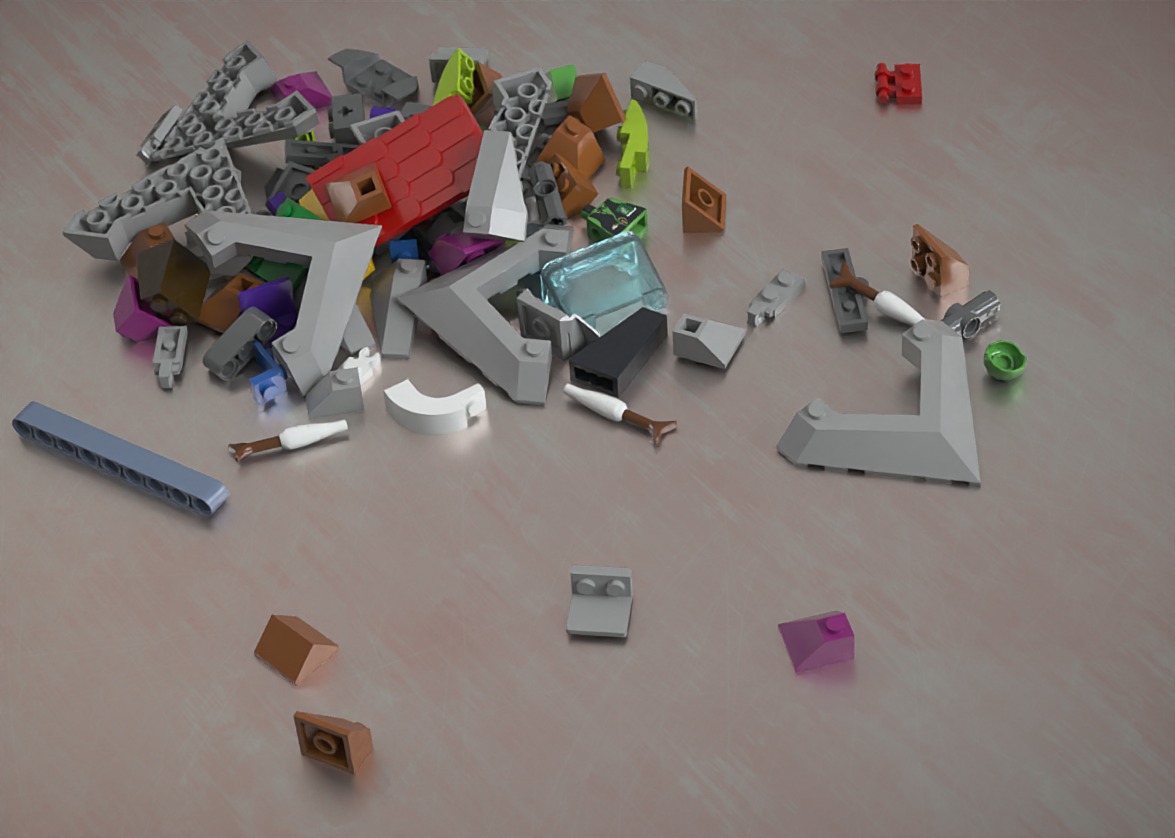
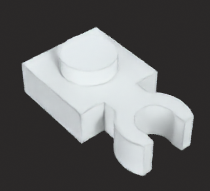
(364, 363)

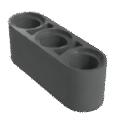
(235, 346)

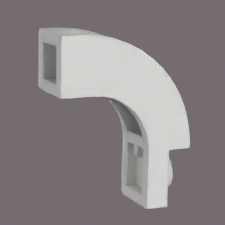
(432, 414)

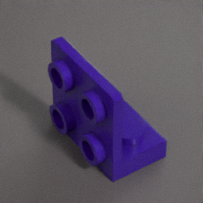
(276, 301)

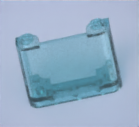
(603, 279)

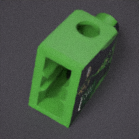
(613, 219)

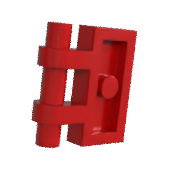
(906, 80)

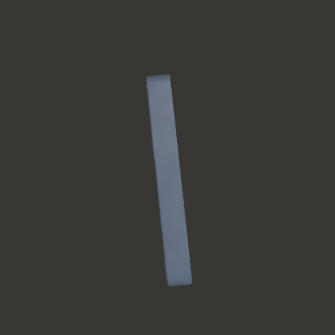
(120, 459)

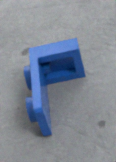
(404, 249)
(270, 382)

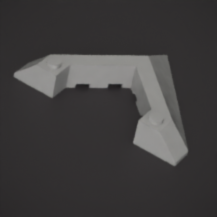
(519, 106)
(225, 112)
(169, 195)
(336, 263)
(465, 320)
(927, 446)

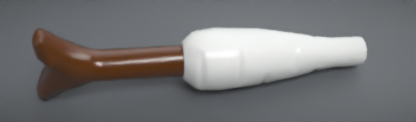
(884, 301)
(617, 411)
(289, 438)

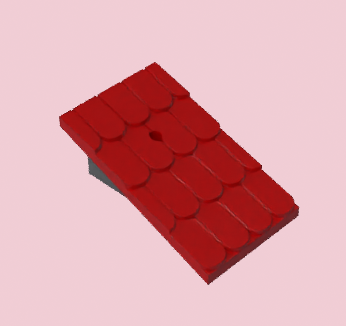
(422, 165)

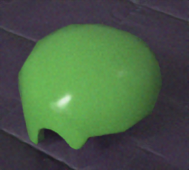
(1004, 360)

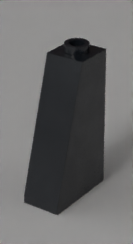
(620, 353)

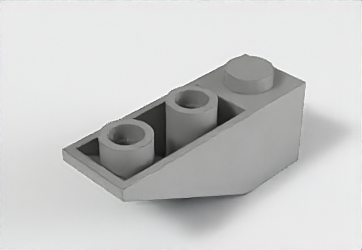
(662, 89)

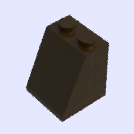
(173, 281)

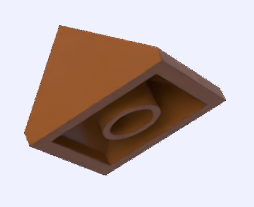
(701, 204)
(293, 647)

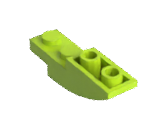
(456, 78)
(634, 144)

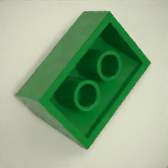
(272, 270)

